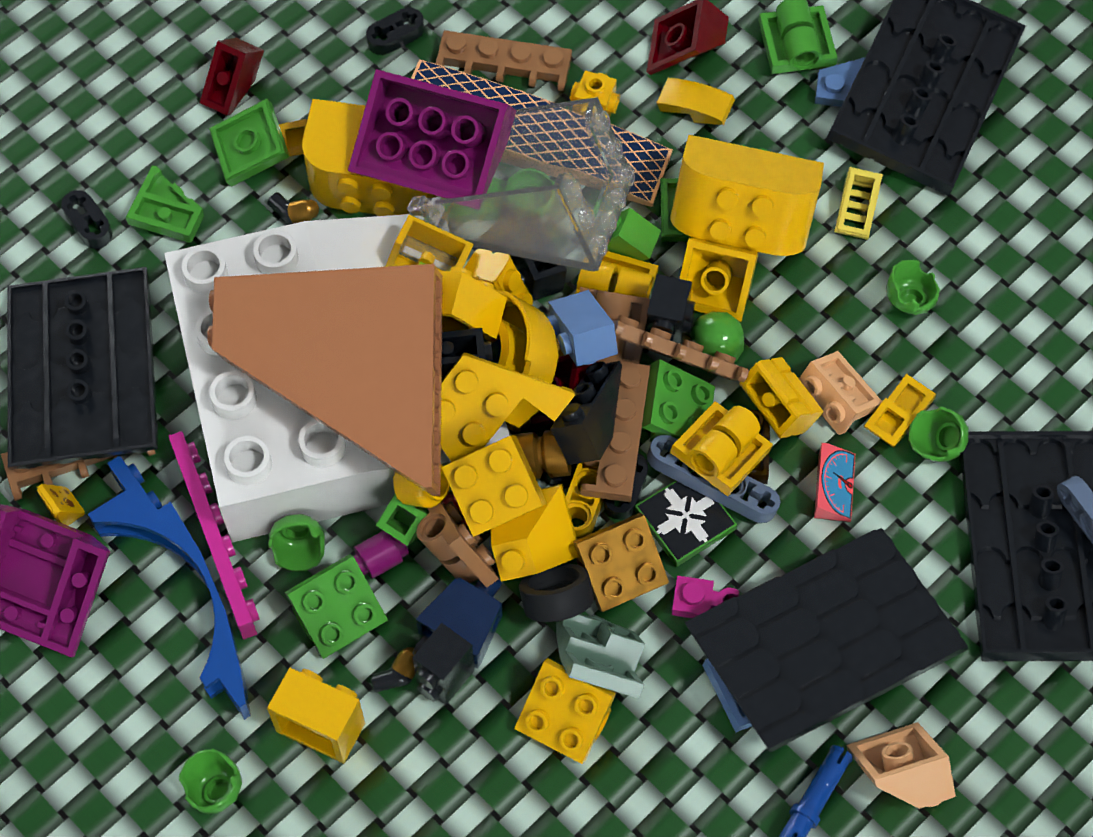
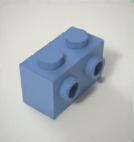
(583, 328)

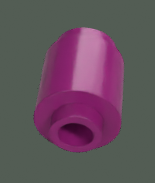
(379, 554)

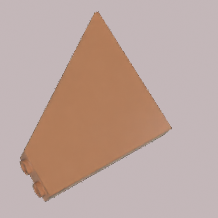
(347, 351)

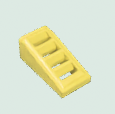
(864, 179)

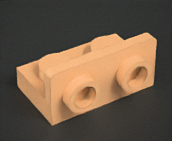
(839, 391)

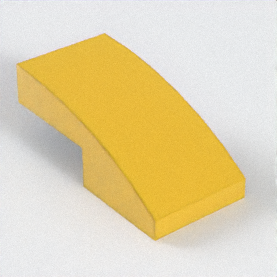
(699, 100)
(897, 412)

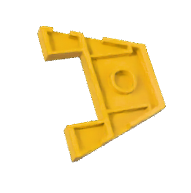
(481, 397)

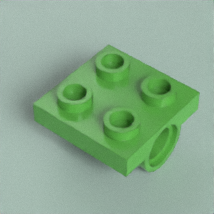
(797, 37)
(674, 400)
(336, 606)

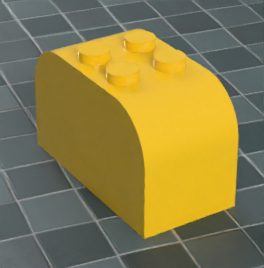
(327, 155)
(746, 196)

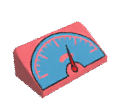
(834, 483)

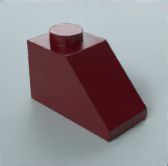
(230, 74)

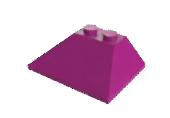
(47, 579)

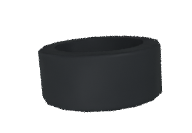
(556, 593)

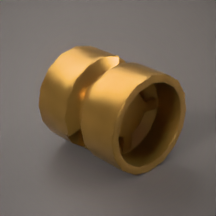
(544, 454)

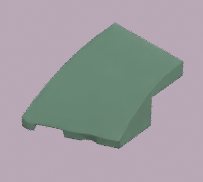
(600, 653)

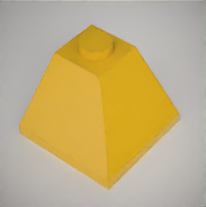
(719, 276)
(535, 538)

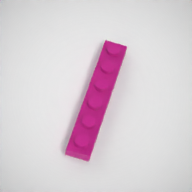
(220, 547)

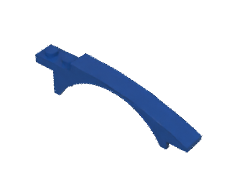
(144, 517)

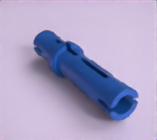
(806, 813)

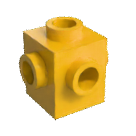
(599, 86)

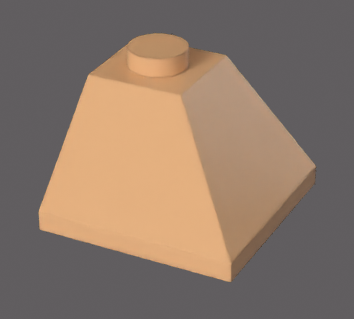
(906, 765)

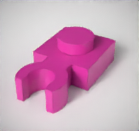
(697, 596)

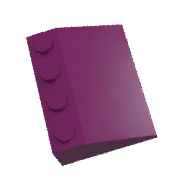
(430, 137)

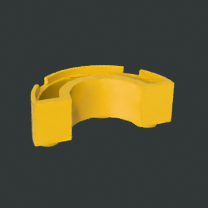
(527, 348)

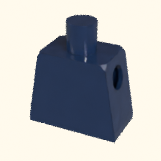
(466, 611)

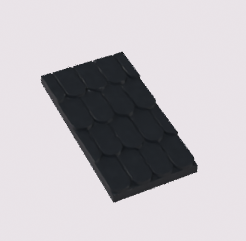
(927, 87)
(80, 369)
(1026, 547)
(825, 638)

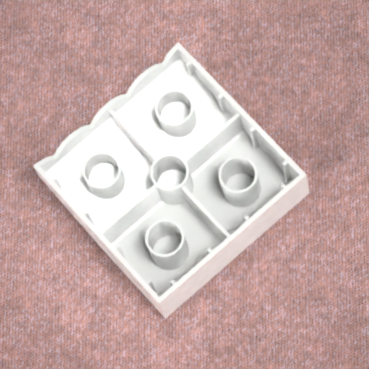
(260, 447)

